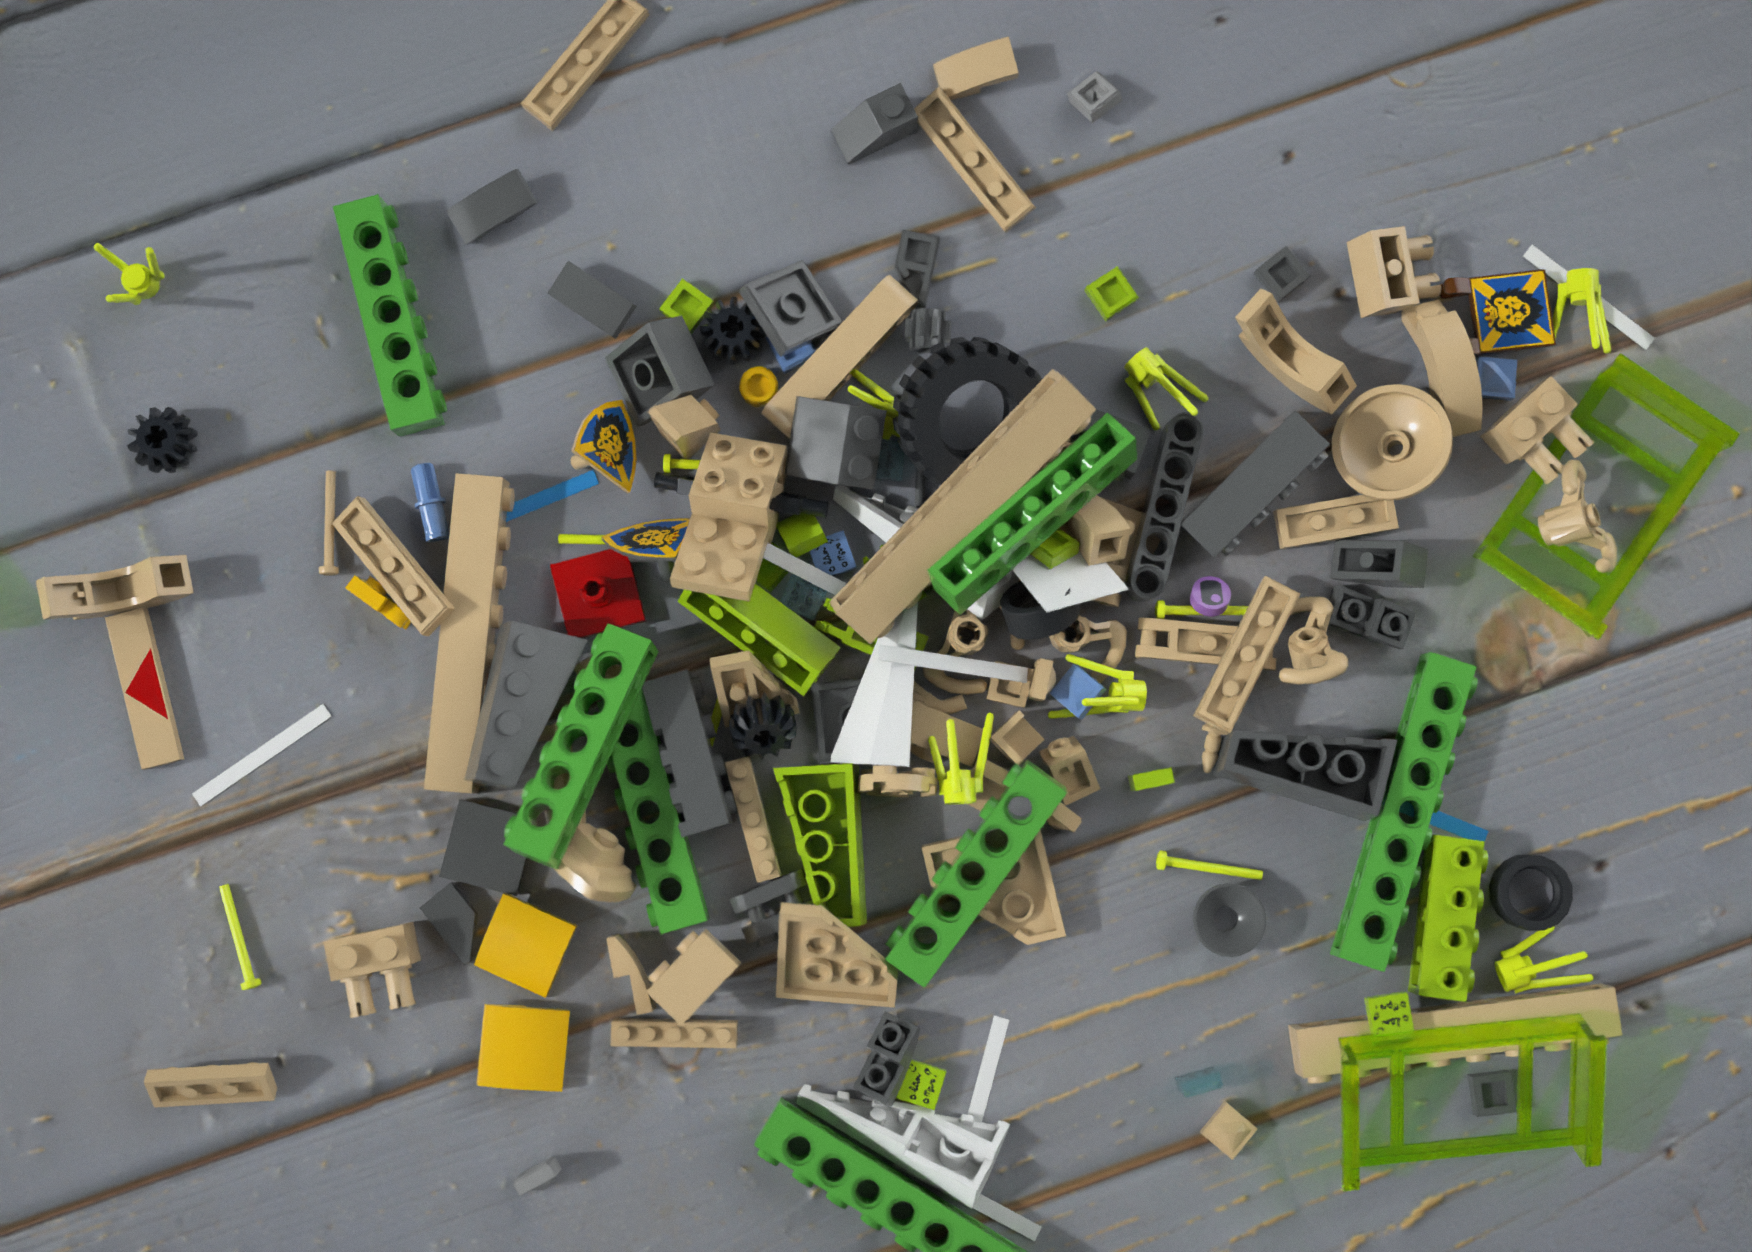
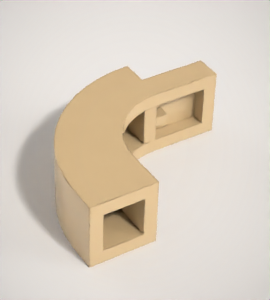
(1290, 357)
(1448, 363)
(1100, 532)
(115, 591)

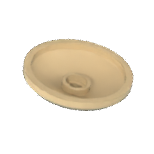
(1388, 418)

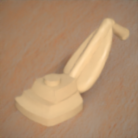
(593, 856)

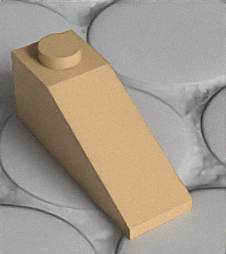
(685, 423)

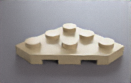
(1026, 897)
(829, 961)

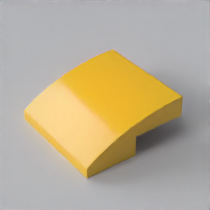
(525, 944)
(523, 1047)

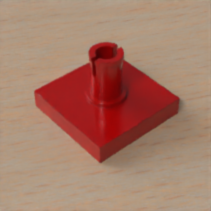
(597, 592)

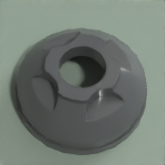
(1249, 923)

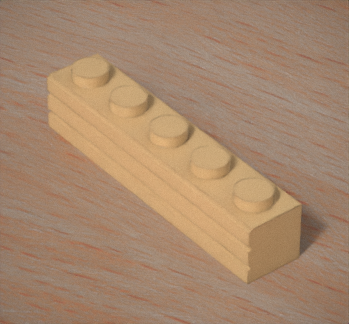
(753, 819)
(669, 1033)

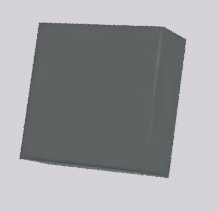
(1282, 274)
(1492, 1093)

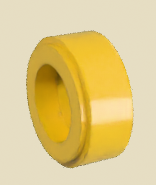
(758, 386)

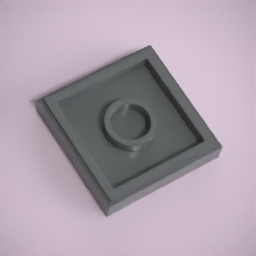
(791, 307)
(830, 709)
(478, 850)

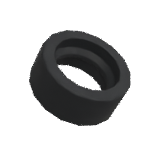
(1029, 619)
(1561, 889)

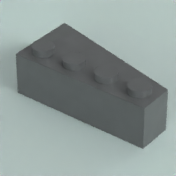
(1255, 484)
(519, 697)
(688, 753)
(1312, 769)

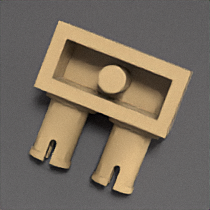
(1385, 272)
(1538, 413)
(383, 950)
(692, 976)

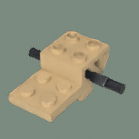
(733, 514)

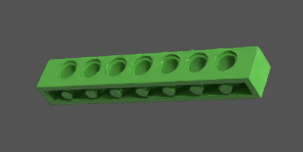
(1374, 863)
(789, 1121)

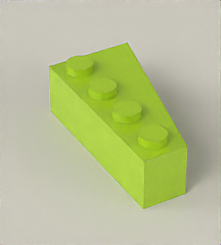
(828, 835)

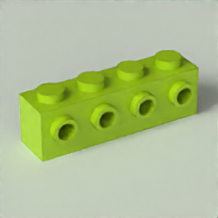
(770, 632)
(1447, 918)

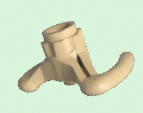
(1577, 520)
(1110, 630)
(952, 640)
(1310, 647)

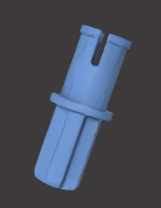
(430, 502)

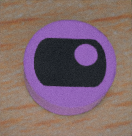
(1210, 596)

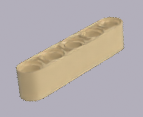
(843, 350)

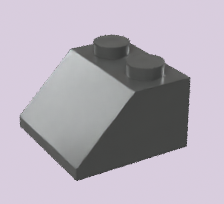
(658, 367)
(835, 442)

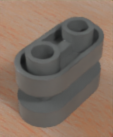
(762, 928)

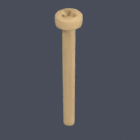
(329, 568)

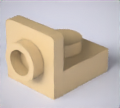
(1070, 767)

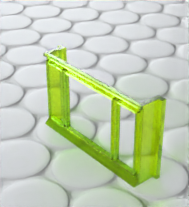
(1668, 406)
(1584, 1105)

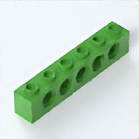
(356, 223)
(1033, 513)
(585, 767)
(691, 904)
(923, 960)

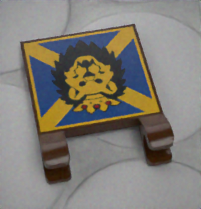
(1506, 310)

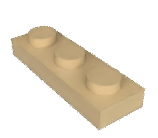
(1333, 520)
(210, 1084)

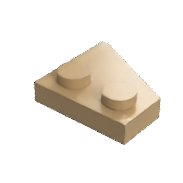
(744, 675)

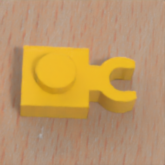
(375, 596)

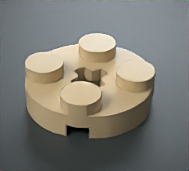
(886, 782)

